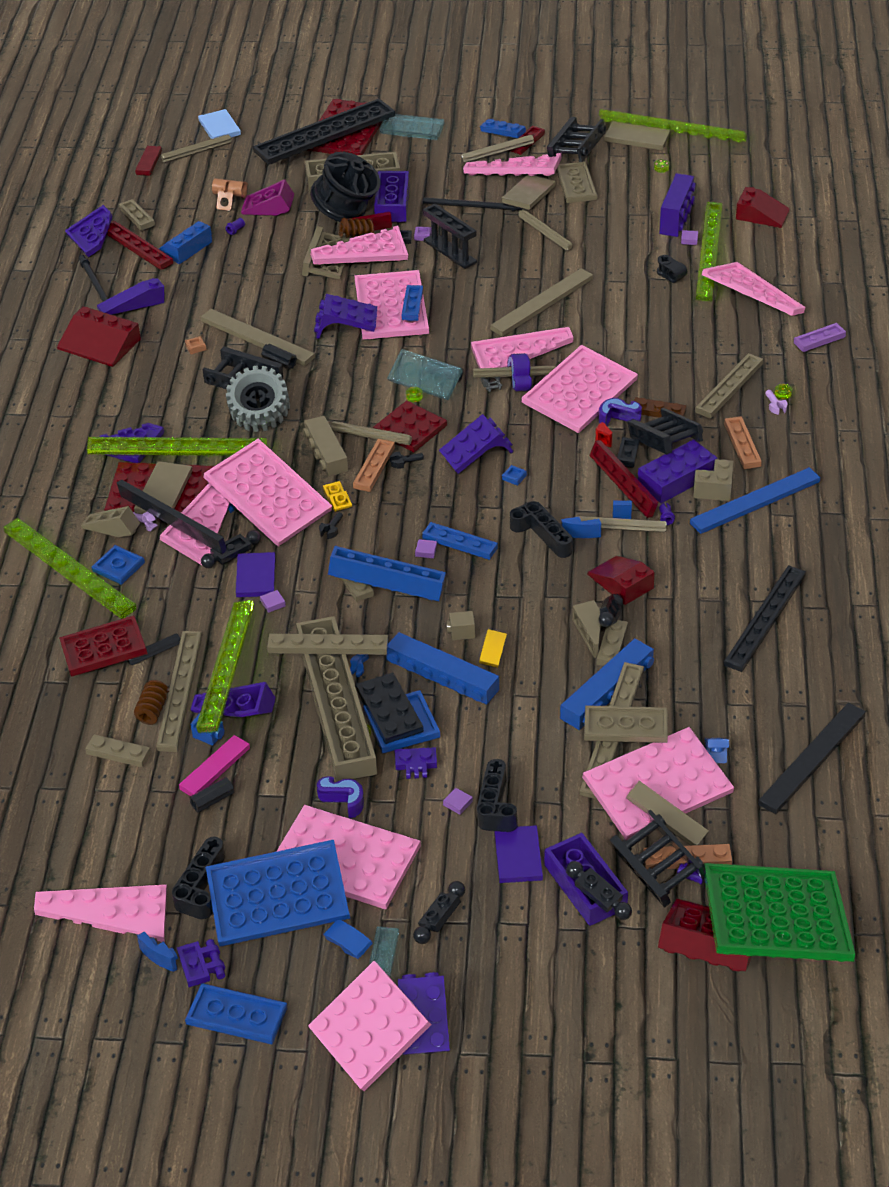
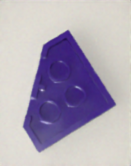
(91, 230)
(146, 430)

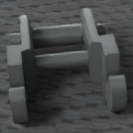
(487, 384)

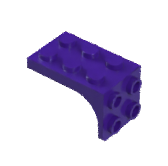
(345, 311)
(474, 442)
(429, 997)

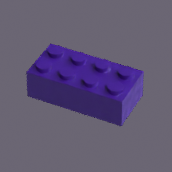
(393, 194)
(677, 205)
(675, 471)
(580, 849)

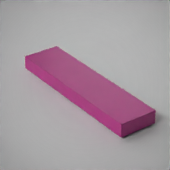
(214, 765)

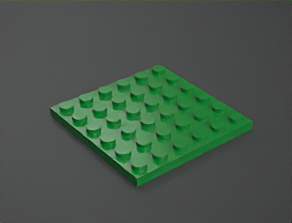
(777, 912)

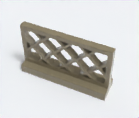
(318, 241)

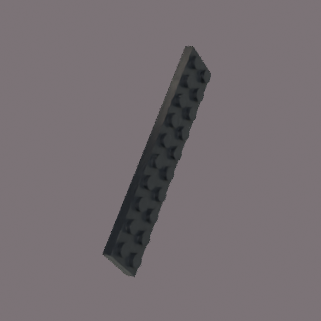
(323, 131)

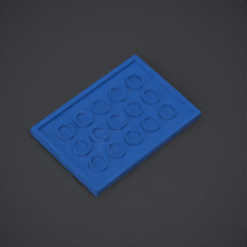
(277, 892)

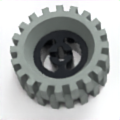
(243, 400)

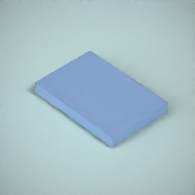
(219, 124)

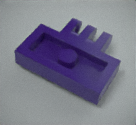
(415, 760)

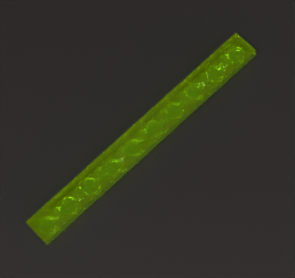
(677, 126)
(709, 250)
(167, 446)
(70, 568)
(225, 667)

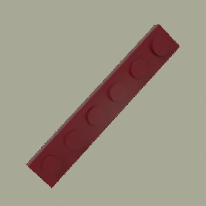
(139, 246)
(624, 479)

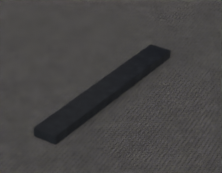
(172, 516)
(764, 618)
(811, 758)

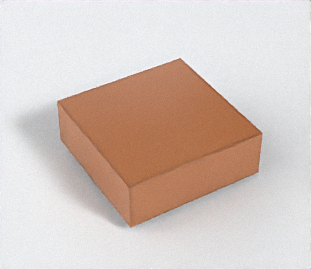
(195, 345)

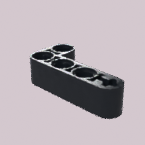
(537, 518)
(491, 812)
(189, 890)

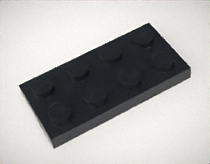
(389, 708)

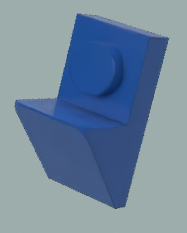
(717, 748)

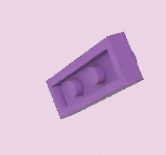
(819, 337)

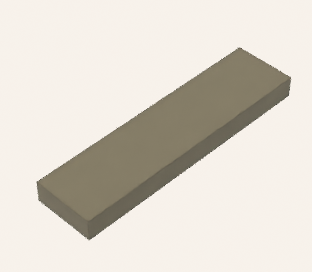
(675, 819)

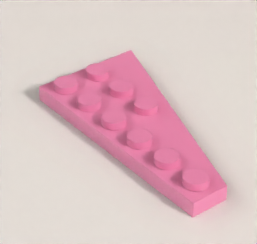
(516, 166)
(364, 248)
(750, 284)
(495, 352)
(207, 509)
(111, 909)

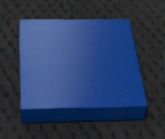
(118, 564)

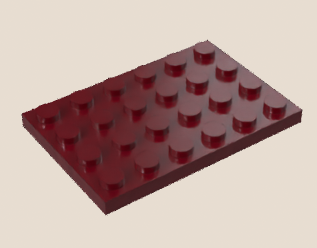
(352, 143)
(139, 474)

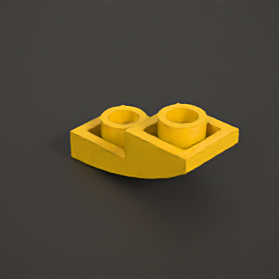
(337, 496)
(492, 648)

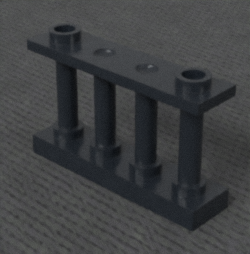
(570, 131)
(457, 228)
(239, 361)
(665, 430)
(649, 876)

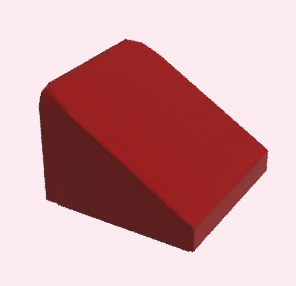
(604, 434)

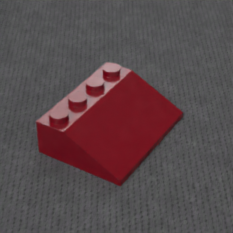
(99, 336)
(690, 933)

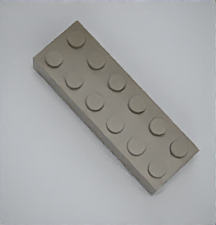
(380, 161)

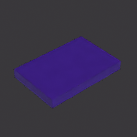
(255, 574)
(518, 855)

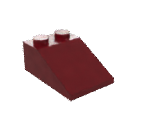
(760, 208)
(624, 577)

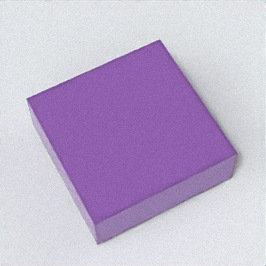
(421, 233)
(689, 237)
(426, 548)
(272, 601)
(457, 801)

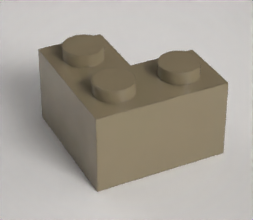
(716, 483)

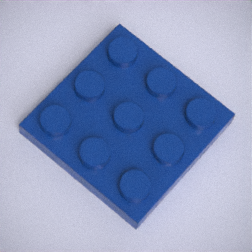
(423, 712)

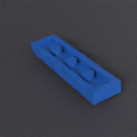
(460, 540)

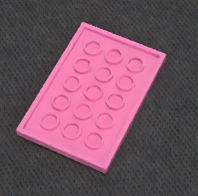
(388, 293)
(578, 388)
(268, 492)
(675, 770)
(368, 856)

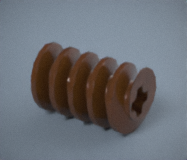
(355, 227)
(151, 702)

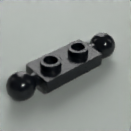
(234, 546)
(610, 610)
(599, 890)
(439, 912)

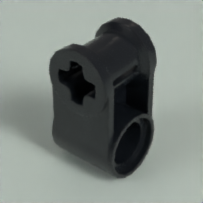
(672, 269)

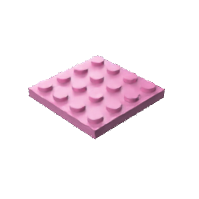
(369, 1025)

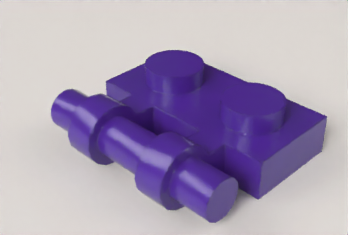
(194, 965)

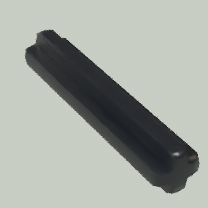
(157, 647)

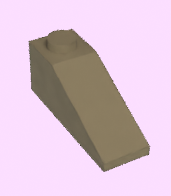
(112, 522)
(586, 620)

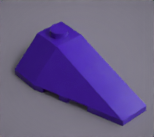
(141, 295)
(243, 701)

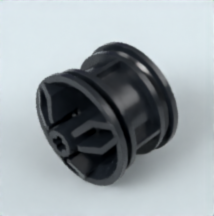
(345, 186)

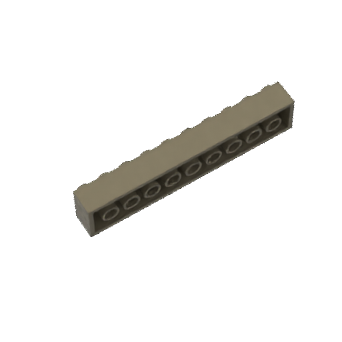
(338, 707)

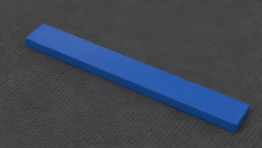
(754, 500)

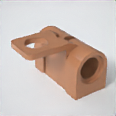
(228, 189)

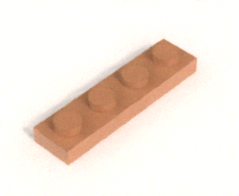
(742, 442)
(374, 465)
(707, 853)

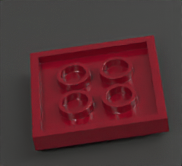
(413, 421)

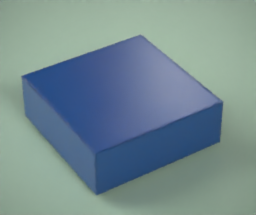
(514, 475)
(622, 509)

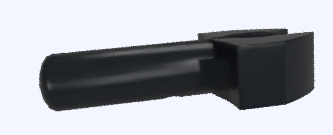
(398, 460)
(331, 527)

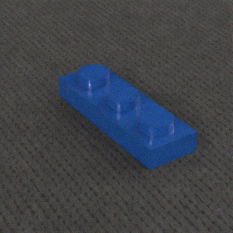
(503, 128)
(412, 302)

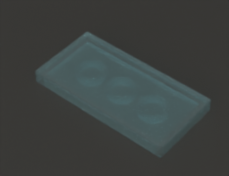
(413, 126)
(426, 373)

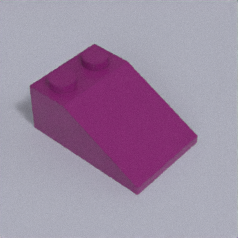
(269, 200)

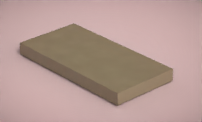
(637, 135)
(576, 182)
(528, 192)
(166, 483)
(626, 724)

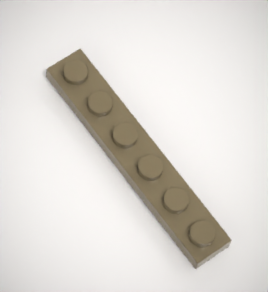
(729, 385)
(327, 644)

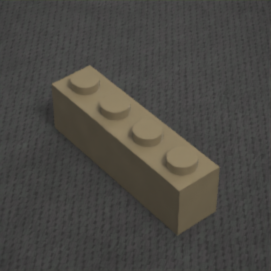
(325, 446)

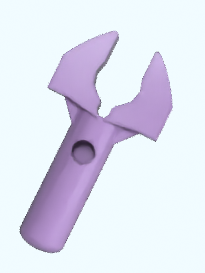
(775, 403)
(147, 519)

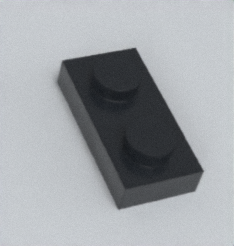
(628, 451)

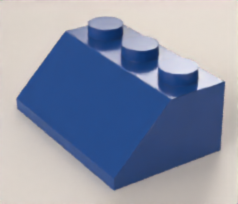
(188, 242)

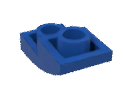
(582, 529)
(348, 938)
(158, 953)

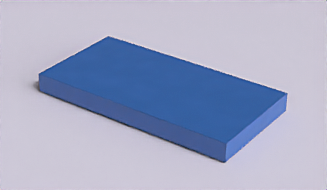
(236, 1013)

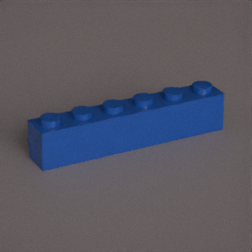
(386, 573)
(442, 668)
(601, 686)

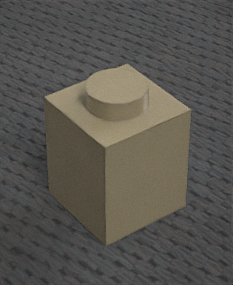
(461, 625)

